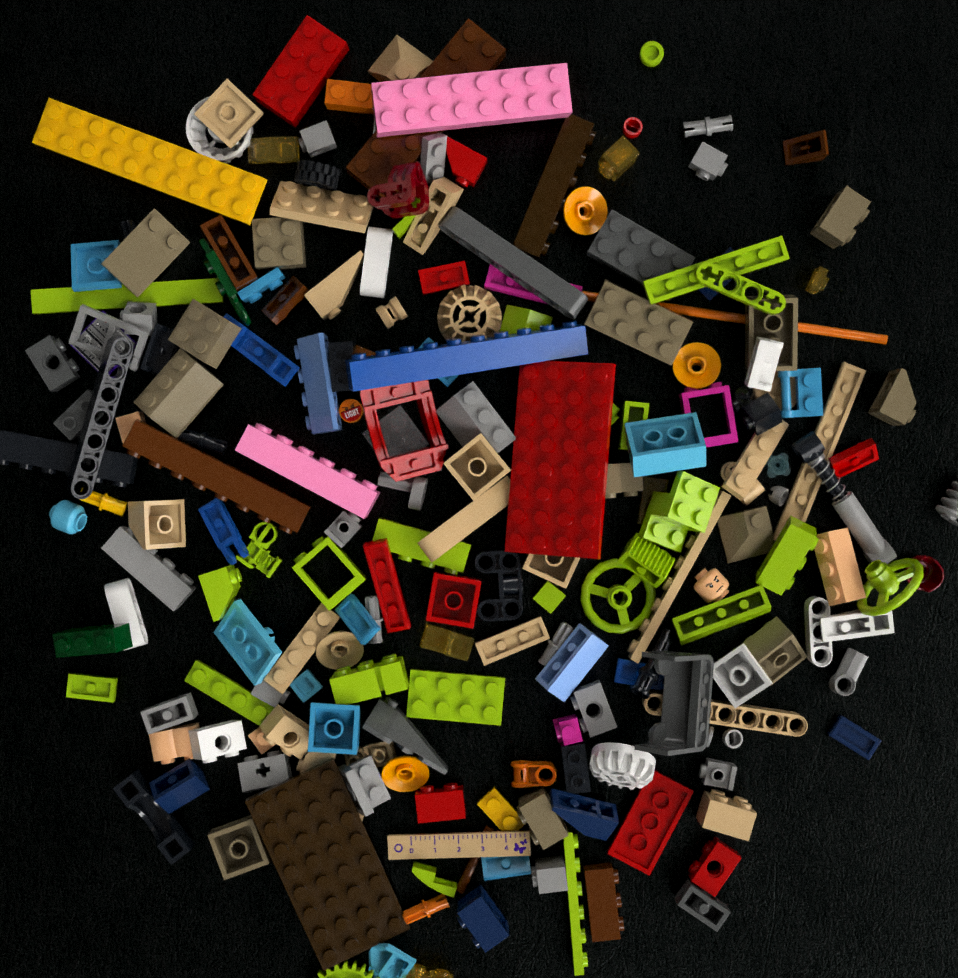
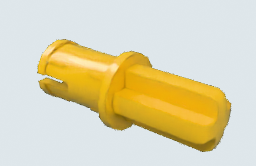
(106, 503)

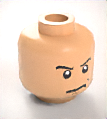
(711, 585)

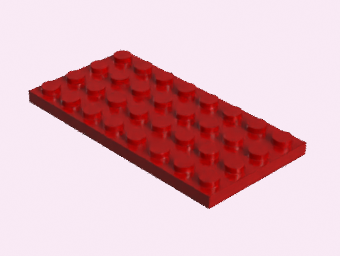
(560, 459)

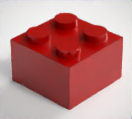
(453, 599)

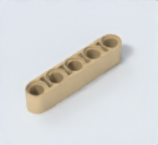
(466, 520)

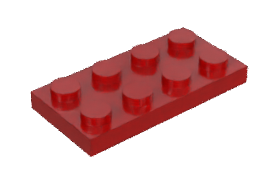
(650, 822)

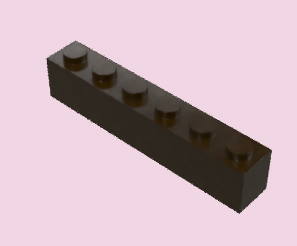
(553, 185)

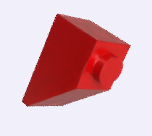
(464, 163)

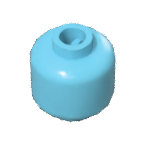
(68, 517)

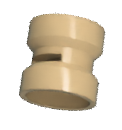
(396, 309)

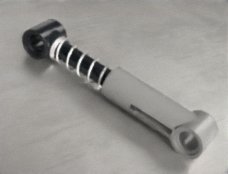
(874, 546)

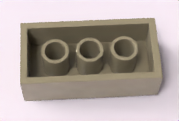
(637, 323)

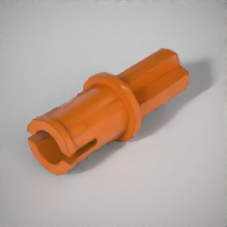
(425, 909)

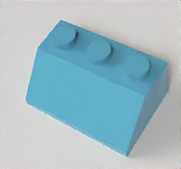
(665, 444)

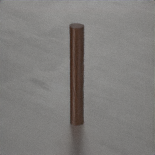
(470, 868)

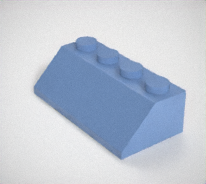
(316, 376)

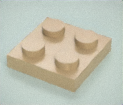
(228, 113)

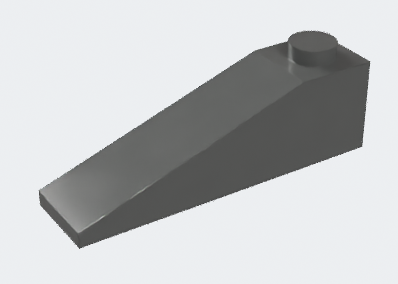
(391, 725)

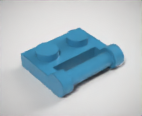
(807, 393)

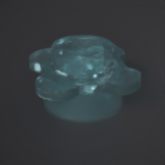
(784, 465)

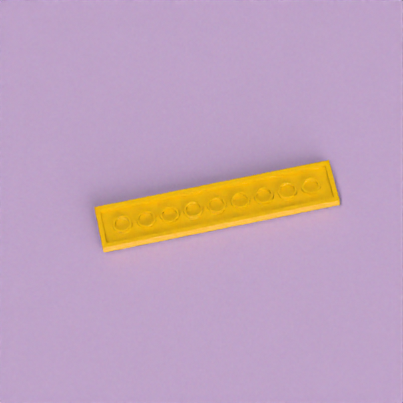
(149, 161)

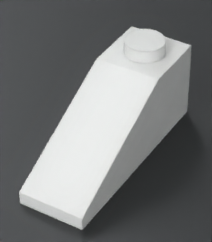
(855, 625)

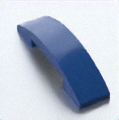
(263, 354)

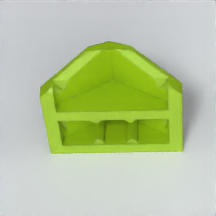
(519, 318)

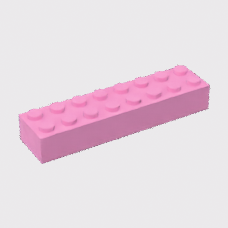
(471, 100)

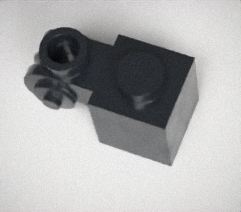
(757, 414)

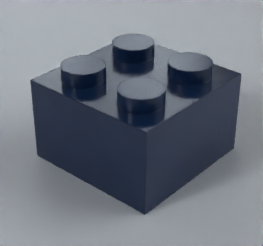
(482, 919)

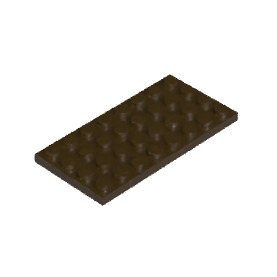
(327, 863)

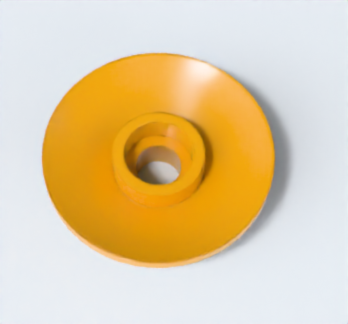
(594, 210)
(700, 355)
(405, 774)

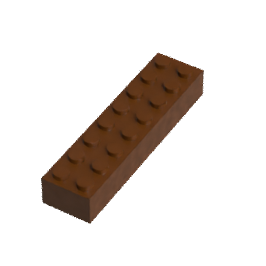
(466, 52)

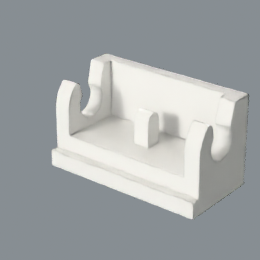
(763, 363)

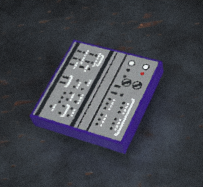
(95, 335)

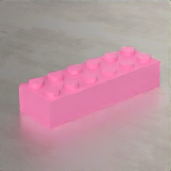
(308, 471)

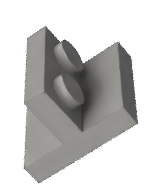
(364, 784)

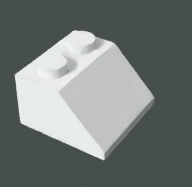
(740, 675)

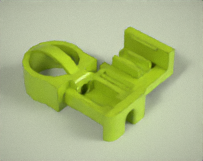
(257, 553)

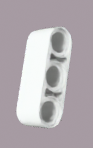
(376, 262)
(125, 609)
(811, 621)

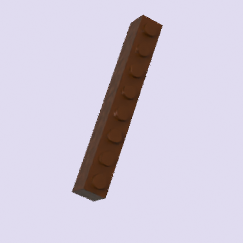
(217, 476)

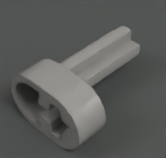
(415, 486)

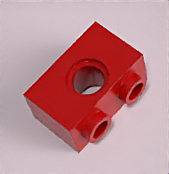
(713, 880)

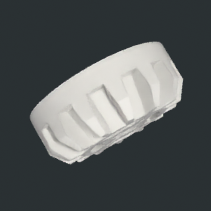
(197, 138)
(622, 765)

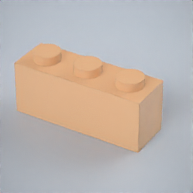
(839, 567)

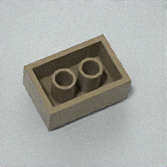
(777, 327)

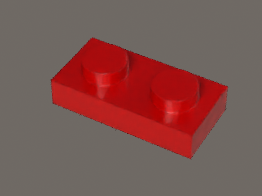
(443, 277)
(854, 458)

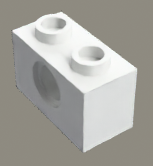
(204, 738)

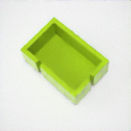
(369, 680)

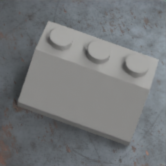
(470, 414)

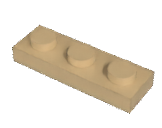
(512, 640)

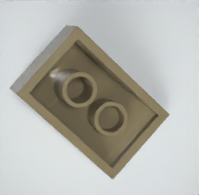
(145, 253)

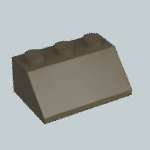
(178, 393)

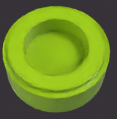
(651, 53)

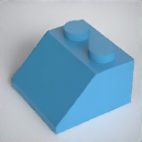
(334, 728)

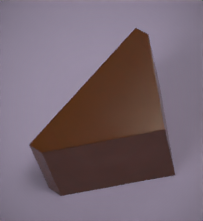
(806, 148)

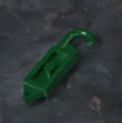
(224, 283)

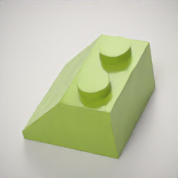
(220, 589)

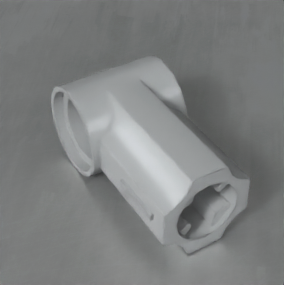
(850, 670)

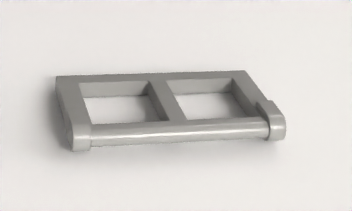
(113, 323)

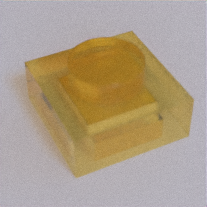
(818, 280)

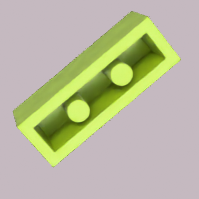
(787, 555)

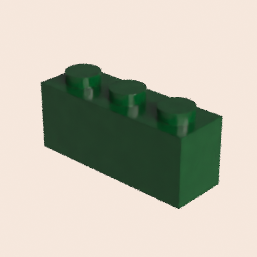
(92, 640)

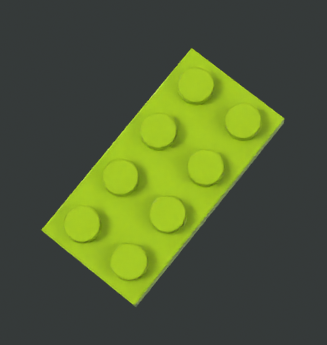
(455, 697)

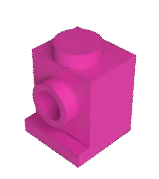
(567, 729)

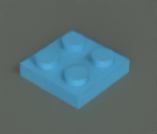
(87, 269)

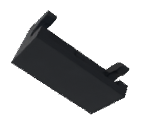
(159, 350)

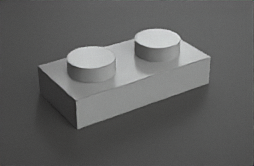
(433, 156)

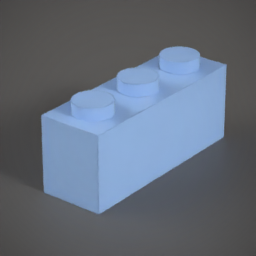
(571, 662)

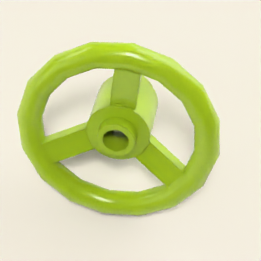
(887, 582)
(621, 605)

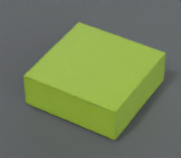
(549, 596)

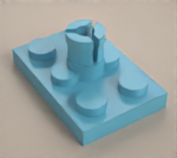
(248, 642)

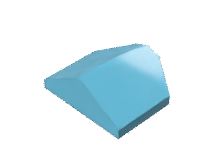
(389, 961)

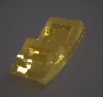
(273, 150)
(446, 642)

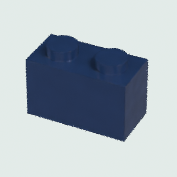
(179, 786)

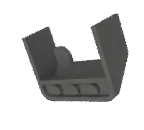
(684, 703)

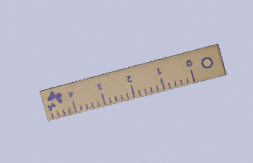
(459, 845)

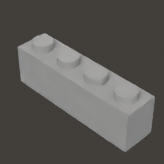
(149, 568)

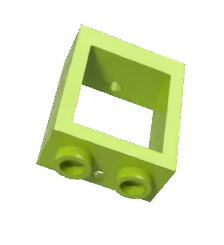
(304, 558)

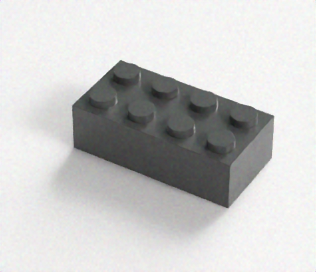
(635, 250)

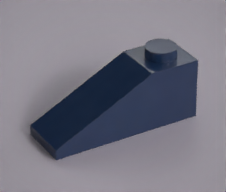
(587, 815)

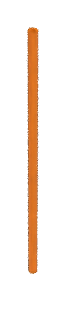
(740, 318)

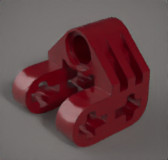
(403, 187)

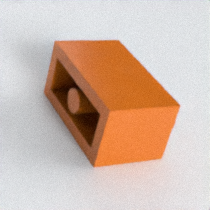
(349, 96)

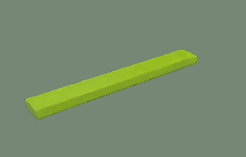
(162, 293)

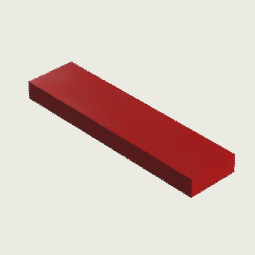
(387, 585)

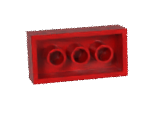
(301, 71)

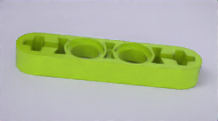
(738, 292)

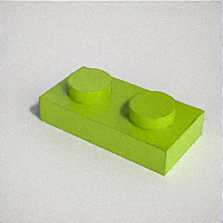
(91, 687)

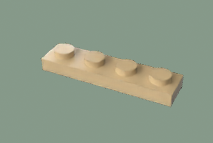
(752, 461)
(301, 649)

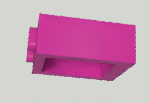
(714, 388)

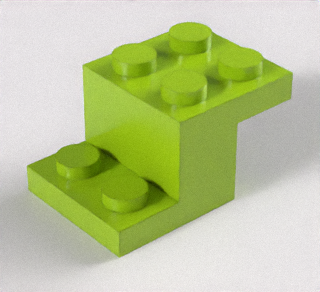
(681, 510)

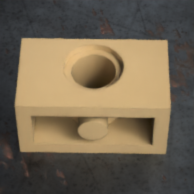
(280, 723)

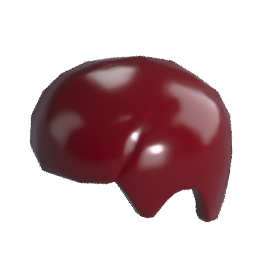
(932, 574)

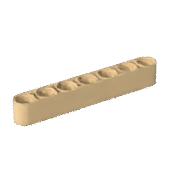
(734, 719)

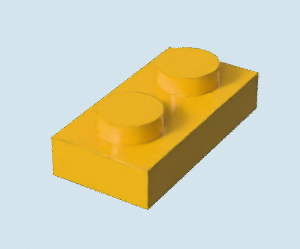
(500, 811)

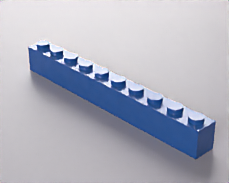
(465, 357)

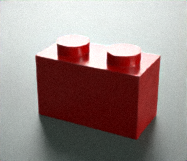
(440, 803)

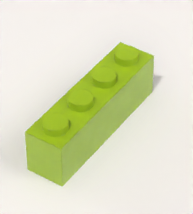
(404, 541)
(721, 615)

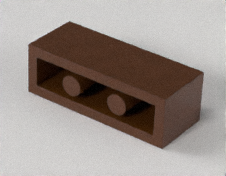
(229, 252)
(603, 902)

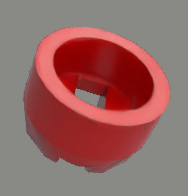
(632, 124)

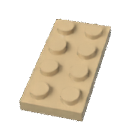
(321, 206)

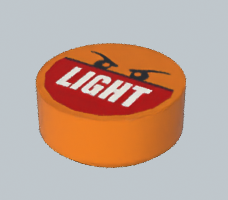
(351, 410)

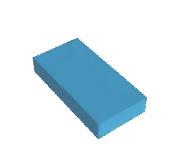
(357, 619)

